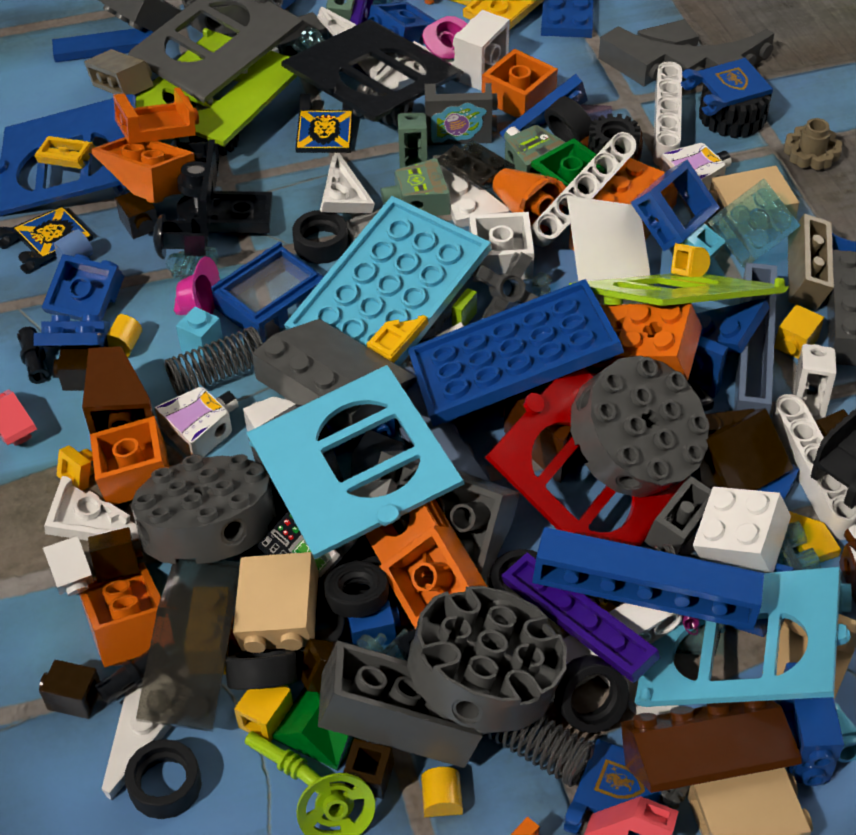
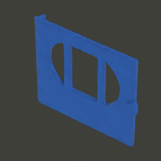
(24, 140)

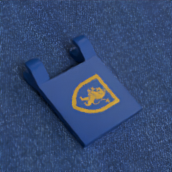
(728, 83)
(604, 785)

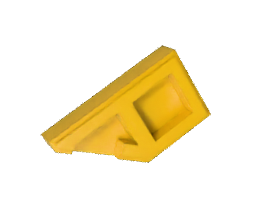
(396, 337)
(817, 538)

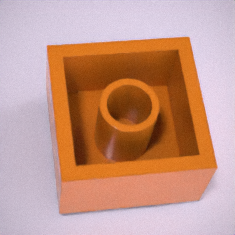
(520, 82)
(127, 458)

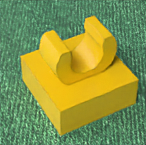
(75, 466)

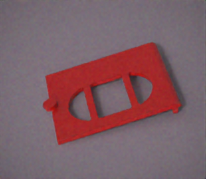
(514, 461)

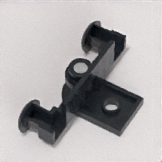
(208, 210)

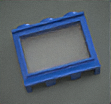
(265, 289)

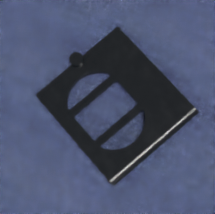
(324, 62)

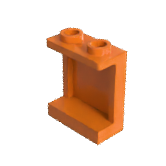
(156, 121)

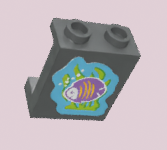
(460, 116)

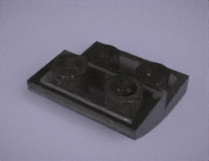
(474, 164)

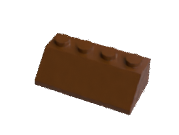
(707, 743)

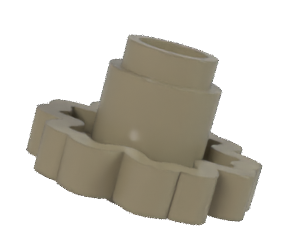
(813, 145)

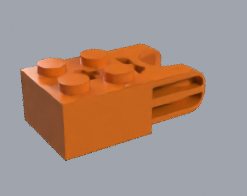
(654, 332)
(421, 553)

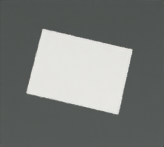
(607, 241)

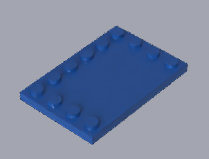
(513, 352)

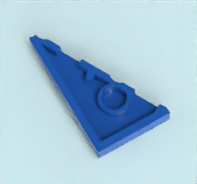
(572, 88)

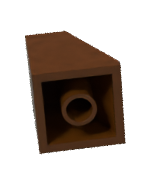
(112, 391)
(549, 440)

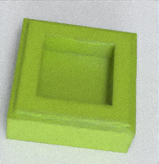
(465, 307)

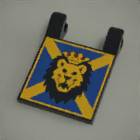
(323, 129)
(40, 236)

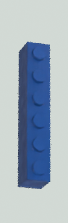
(649, 578)

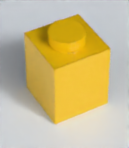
(797, 329)
(263, 710)

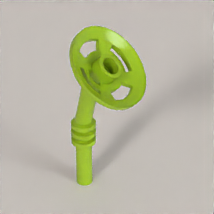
(330, 798)

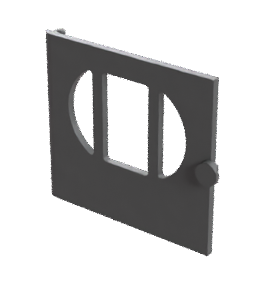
(206, 77)

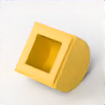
(690, 260)
(124, 333)
(441, 792)

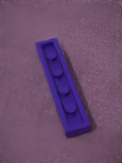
(585, 621)

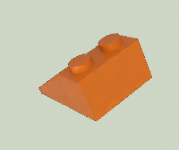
(146, 167)
(122, 615)

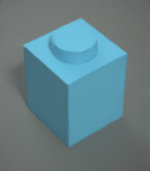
(198, 329)

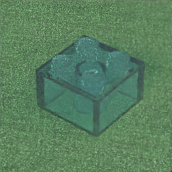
(754, 223)

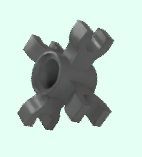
(516, 268)

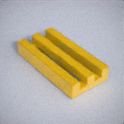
(63, 155)

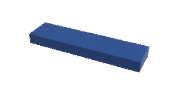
(94, 44)

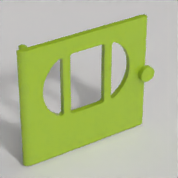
(240, 105)
(693, 289)

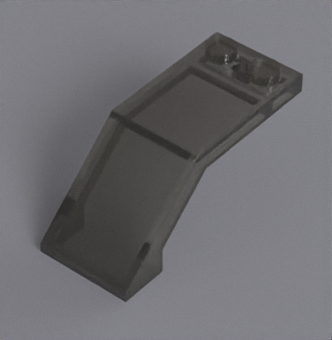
(190, 645)

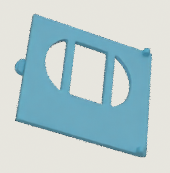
(308, 486)
(801, 596)

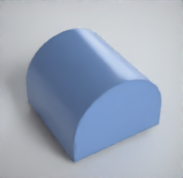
(73, 244)

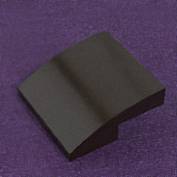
(748, 452)

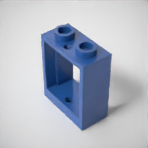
(652, 205)
(817, 736)

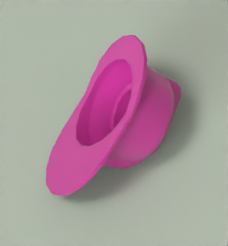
(440, 35)
(196, 288)

